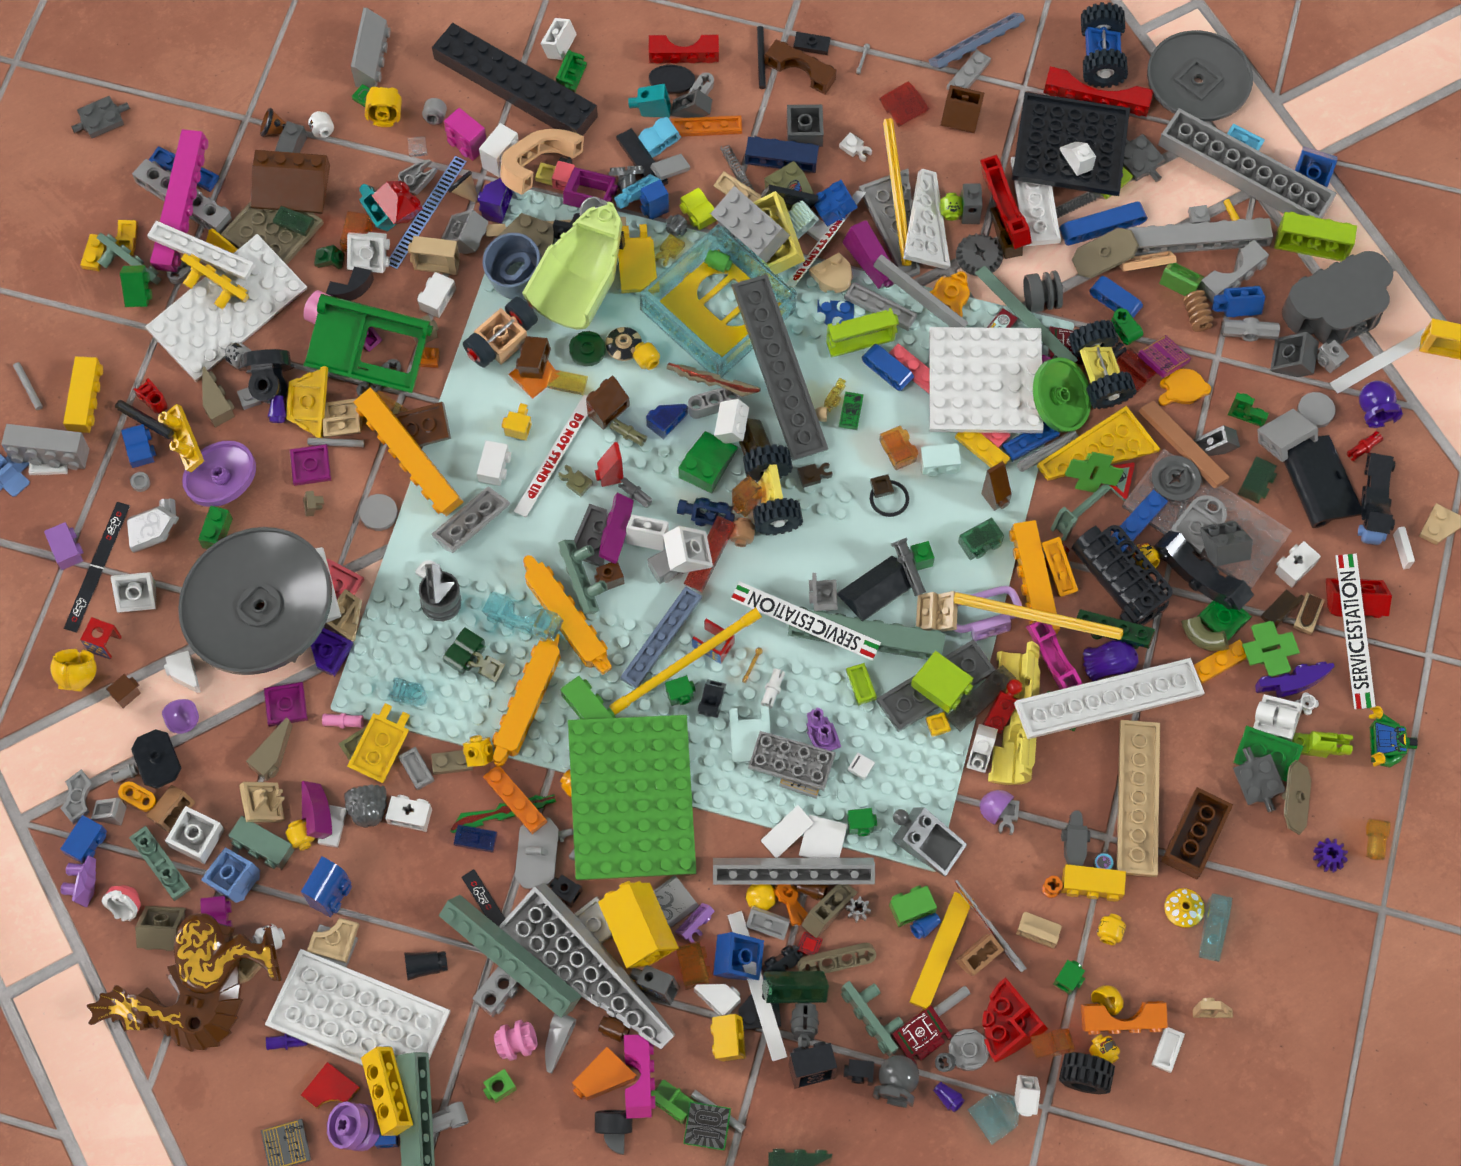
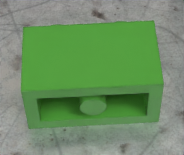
(912, 905)

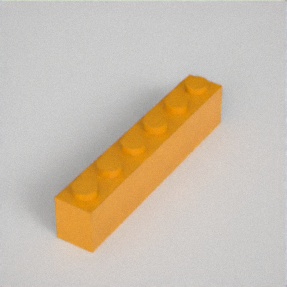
(1032, 568)

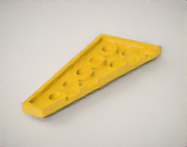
(1116, 436)

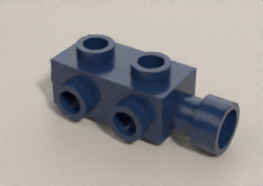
(705, 517)

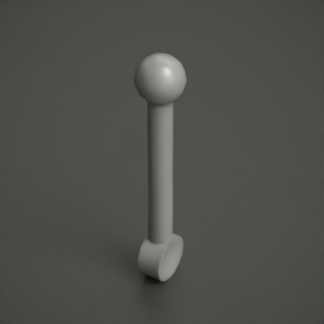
(866, 47)

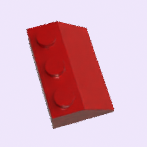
(1375, 597)

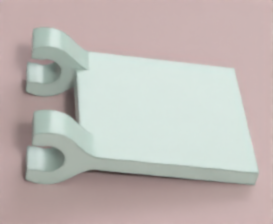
(745, 733)

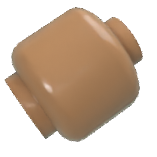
(743, 532)

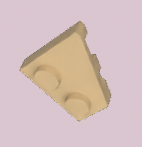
(1440, 524)
(350, 612)
(1212, 1009)

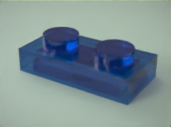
(475, 838)

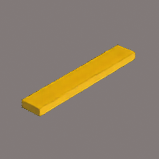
(940, 952)

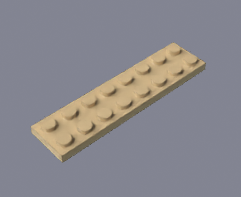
(1138, 798)

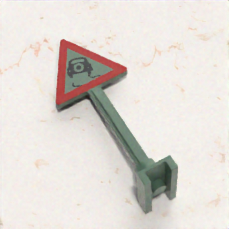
(1066, 520)

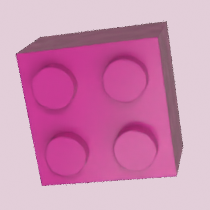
(464, 133)

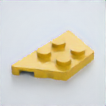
(308, 401)

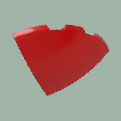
(1009, 1022)

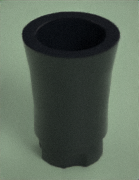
(425, 963)

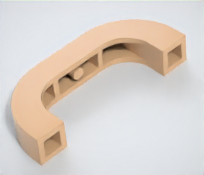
(537, 143)

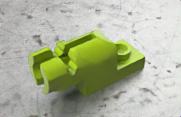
(1322, 744)

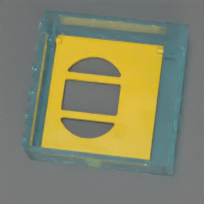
(689, 321)

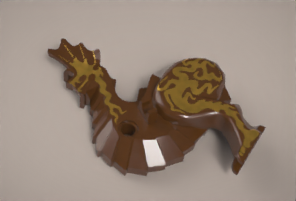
(204, 979)

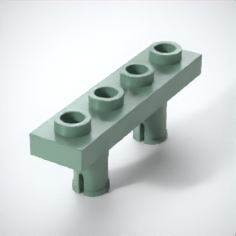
(115, 250)
(574, 567)
(160, 863)
(873, 1026)

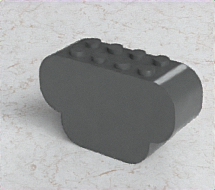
(1340, 299)

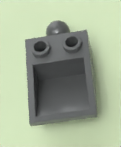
(927, 839)

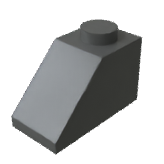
(692, 105)
(1218, 441)

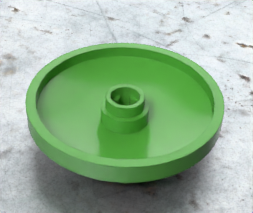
(1061, 394)

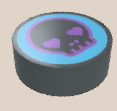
(1103, 861)

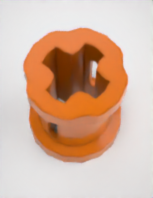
(1046, 889)

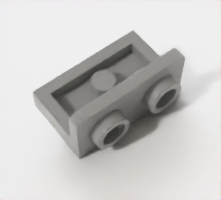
(823, 595)

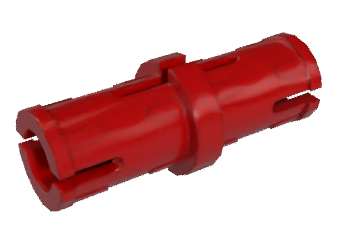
(1364, 446)

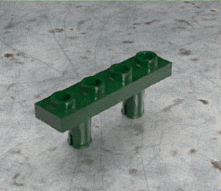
(1133, 633)

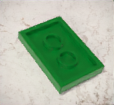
(1263, 743)

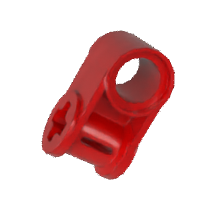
(149, 395)

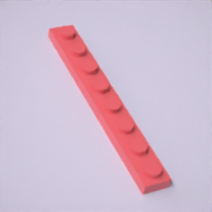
(921, 378)

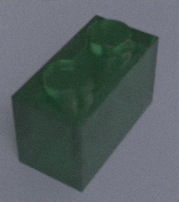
(1257, 479)
(981, 539)

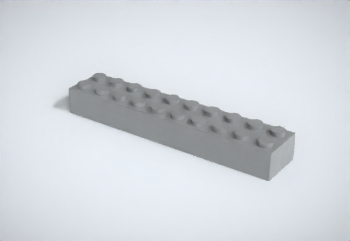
(1244, 167)

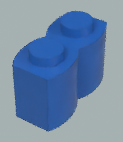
(138, 445)

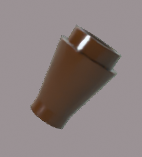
(815, 891)

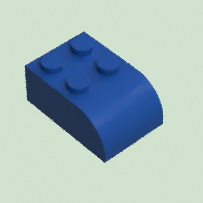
(326, 887)

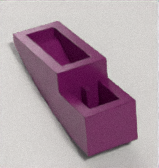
(316, 810)

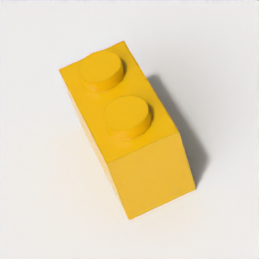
(728, 1037)

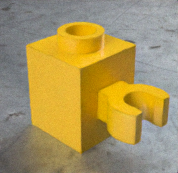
(517, 424)

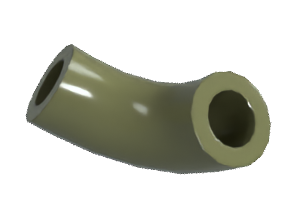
(1202, 637)

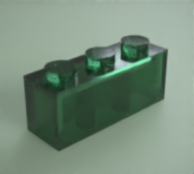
(795, 987)

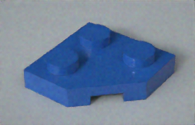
(830, 311)

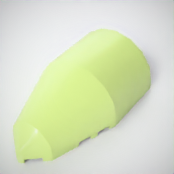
(577, 269)

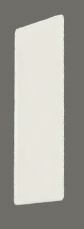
(787, 831)

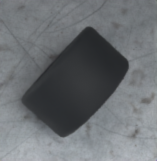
(612, 1122)

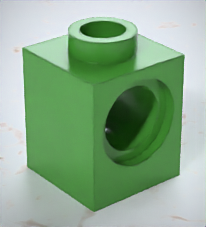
(501, 1077)

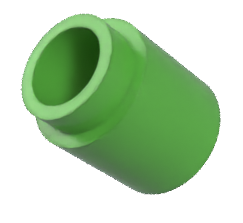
(718, 260)

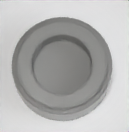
(140, 481)

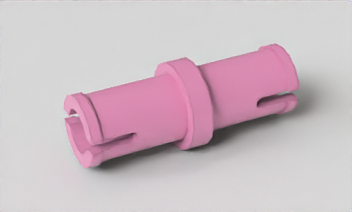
(342, 720)

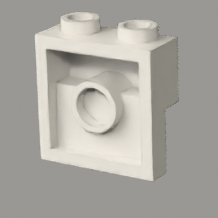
(368, 251)

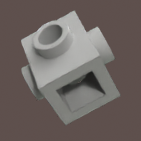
(1331, 356)

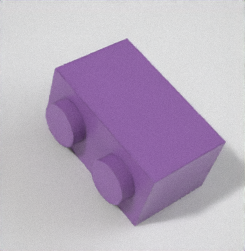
(64, 546)

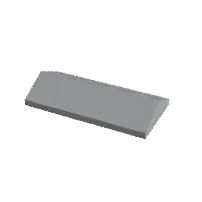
(470, 519)

